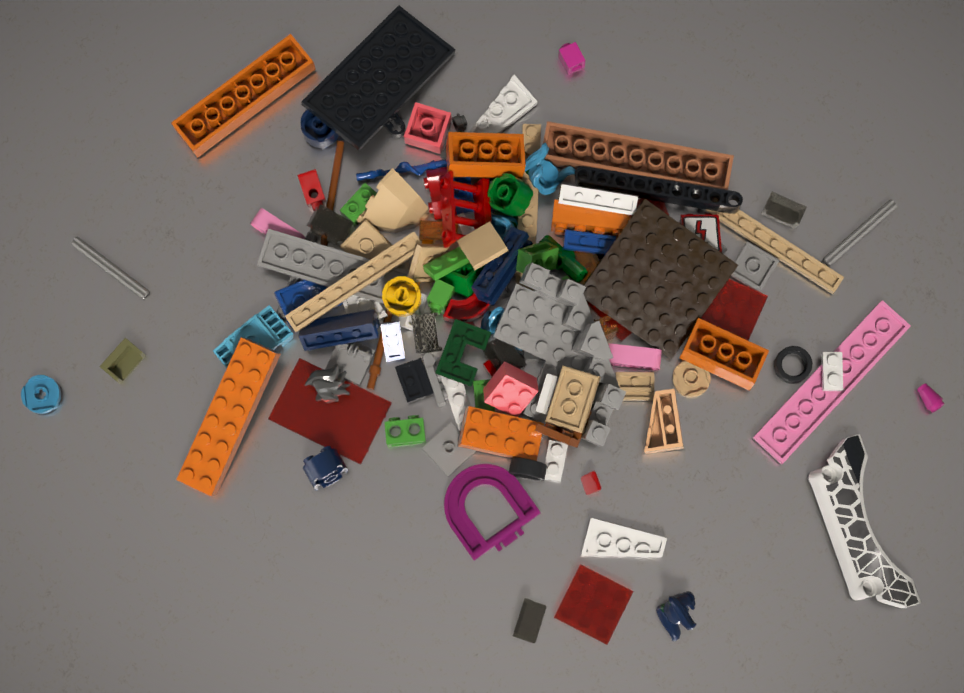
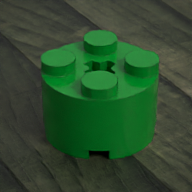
(510, 195)

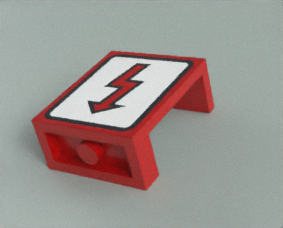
(705, 227)

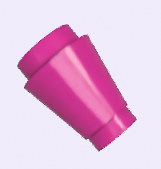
(930, 398)

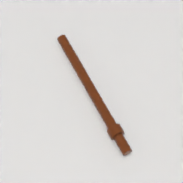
(334, 182)
(375, 368)

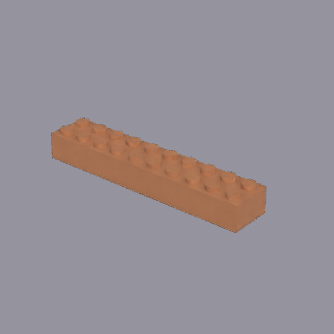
(636, 156)

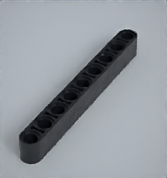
(667, 187)

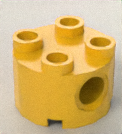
(401, 296)

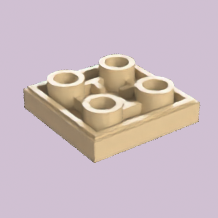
(482, 245)

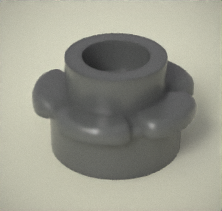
(459, 122)

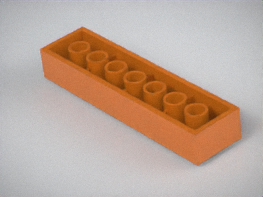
(243, 95)
(228, 416)

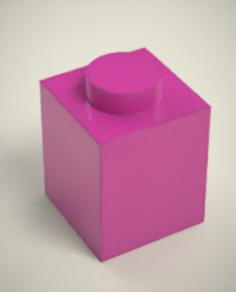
(571, 57)

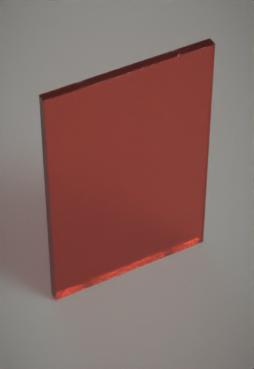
(343, 425)

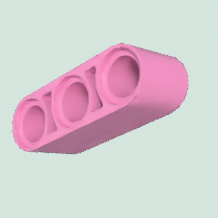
(265, 221)
(635, 357)

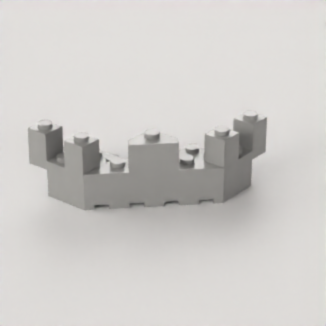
(559, 328)

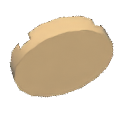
(690, 379)

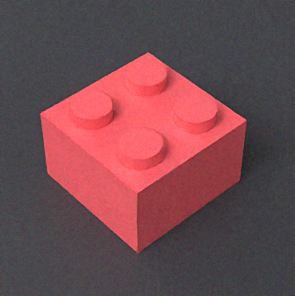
(427, 128)
(510, 389)

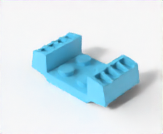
(262, 328)

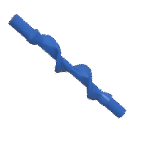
(402, 168)

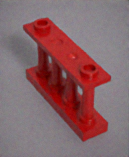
(480, 206)

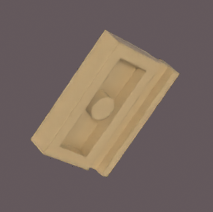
(638, 385)

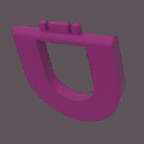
(511, 490)

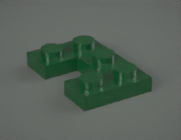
(459, 336)

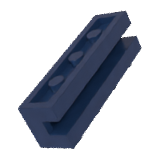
(500, 270)
(340, 330)

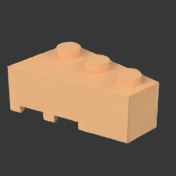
(664, 425)

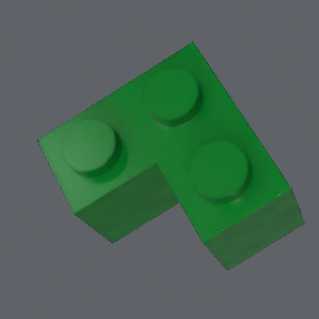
(463, 279)

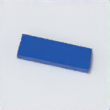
(587, 242)

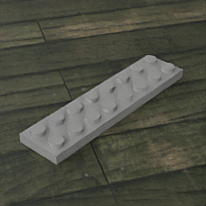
(317, 263)

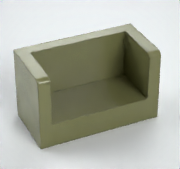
(122, 361)

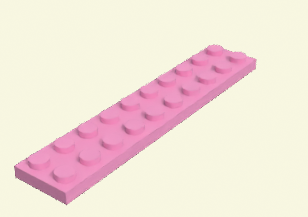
(812, 405)

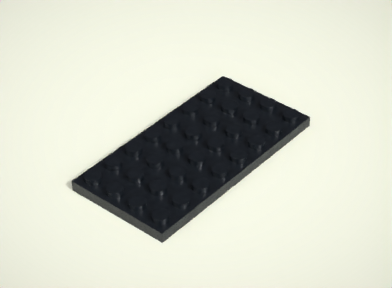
(378, 77)

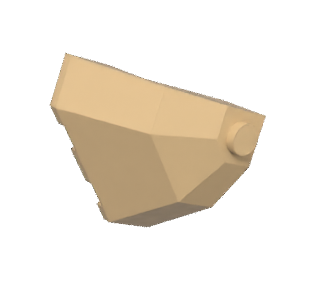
(394, 206)

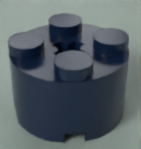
(316, 136)
(324, 467)

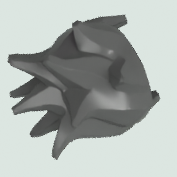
(328, 384)

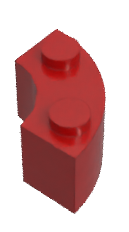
(432, 182)
(465, 310)

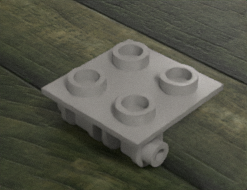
(353, 359)

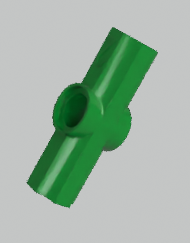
(567, 261)

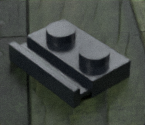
(414, 380)

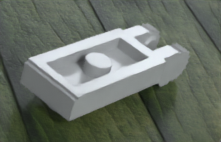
(440, 394)

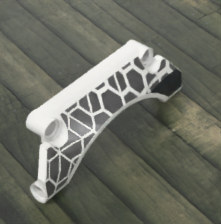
(861, 558)

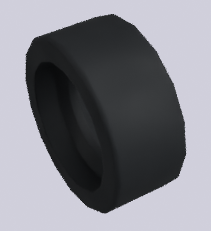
(793, 350)
(527, 469)

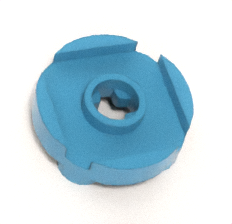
(33, 387)

